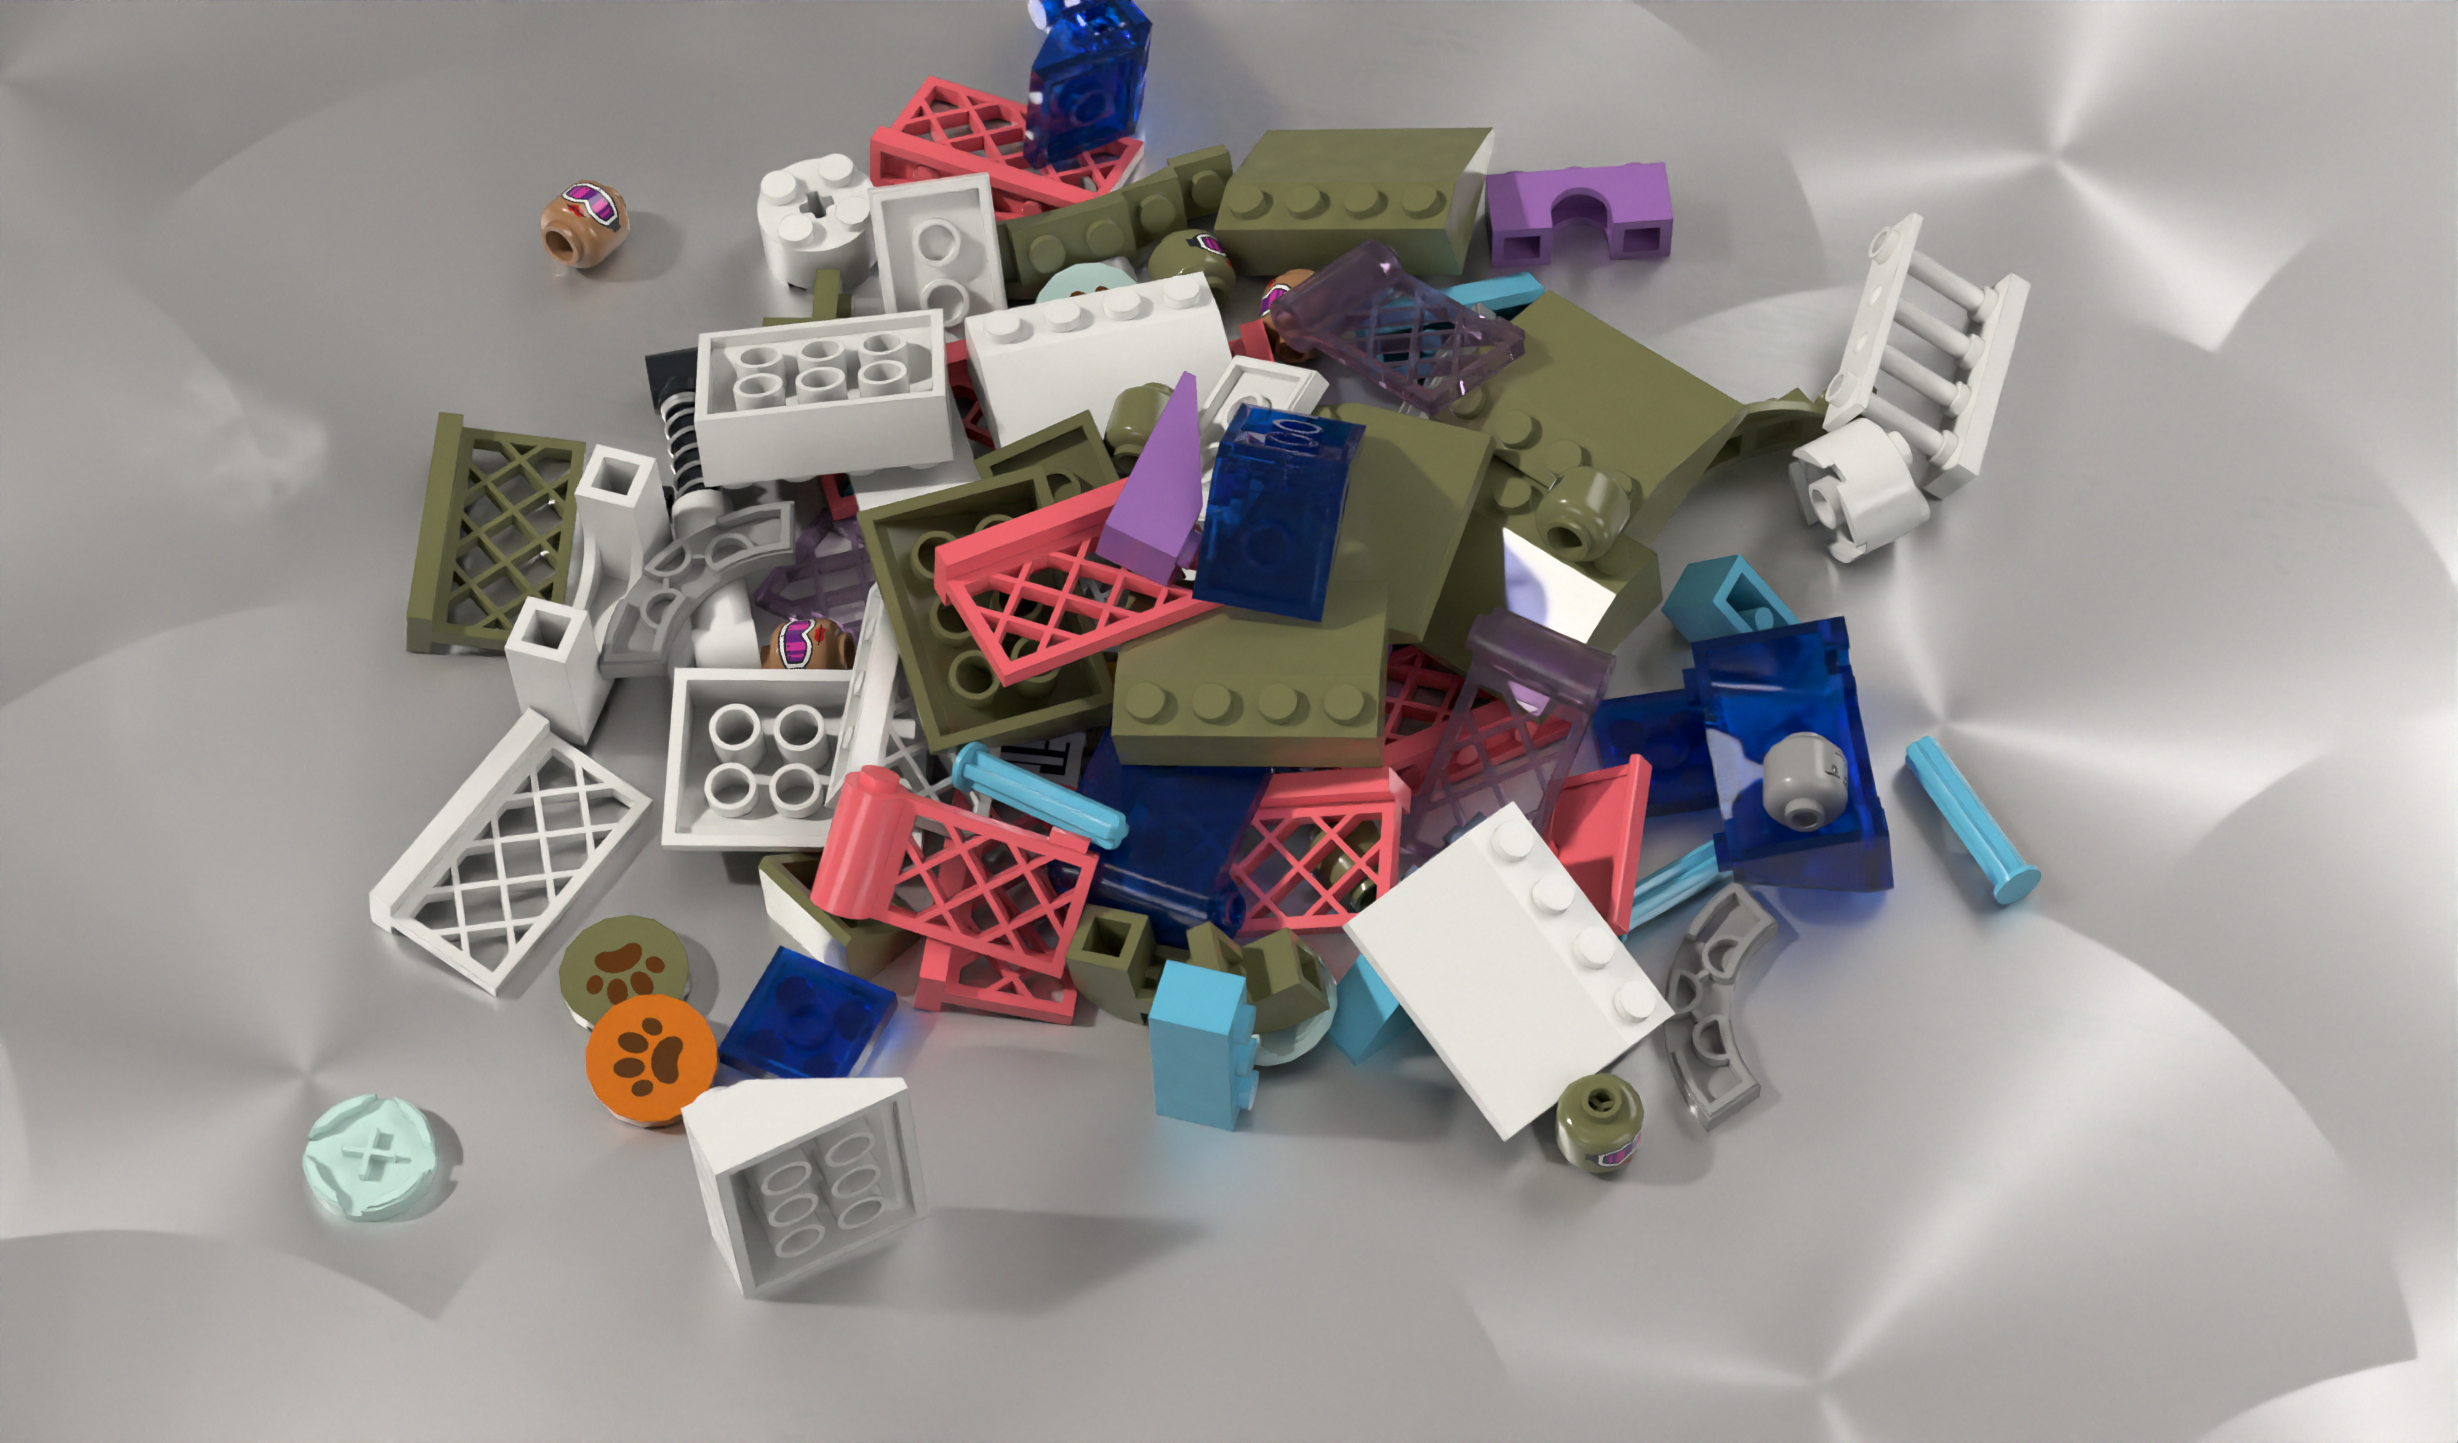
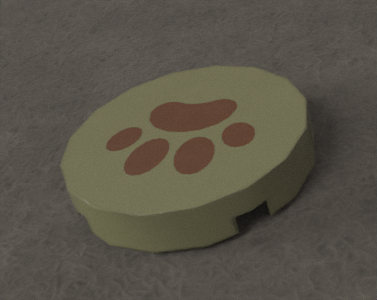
(620, 961)

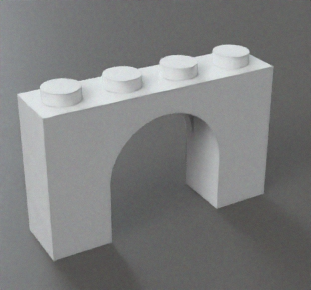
(559, 646)

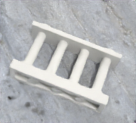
(1980, 357)

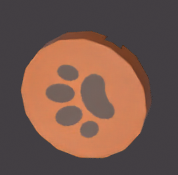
(651, 1059)

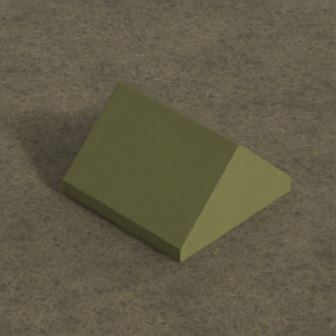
(846, 944)

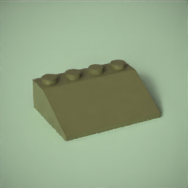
(1326, 190)
(1602, 404)
(1407, 508)
(1509, 567)
(944, 666)
(1257, 685)

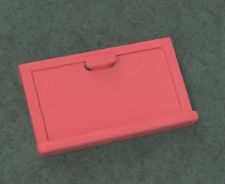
(1600, 833)

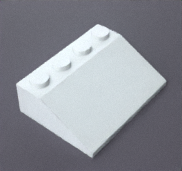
(1086, 349)
(823, 398)
(758, 758)
(1508, 970)
(803, 1171)

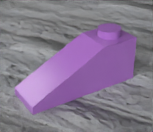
(1163, 496)

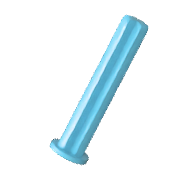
(1037, 796)
(1971, 821)
(1674, 884)

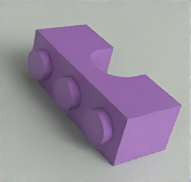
(1621, 201)

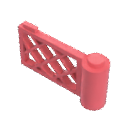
(870, 844)

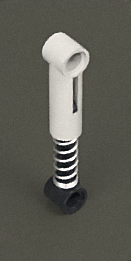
(723, 622)

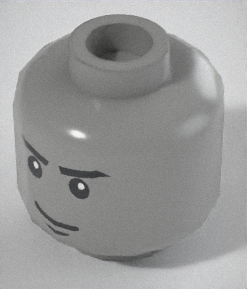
(1805, 782)

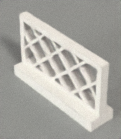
(869, 715)
(458, 834)

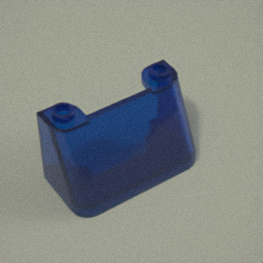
(1755, 695)
(1178, 843)

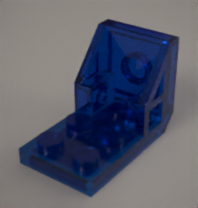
(1085, 77)
(1276, 511)

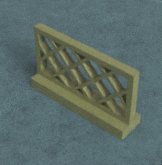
(445, 516)

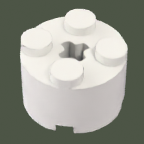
(817, 219)
(1858, 488)

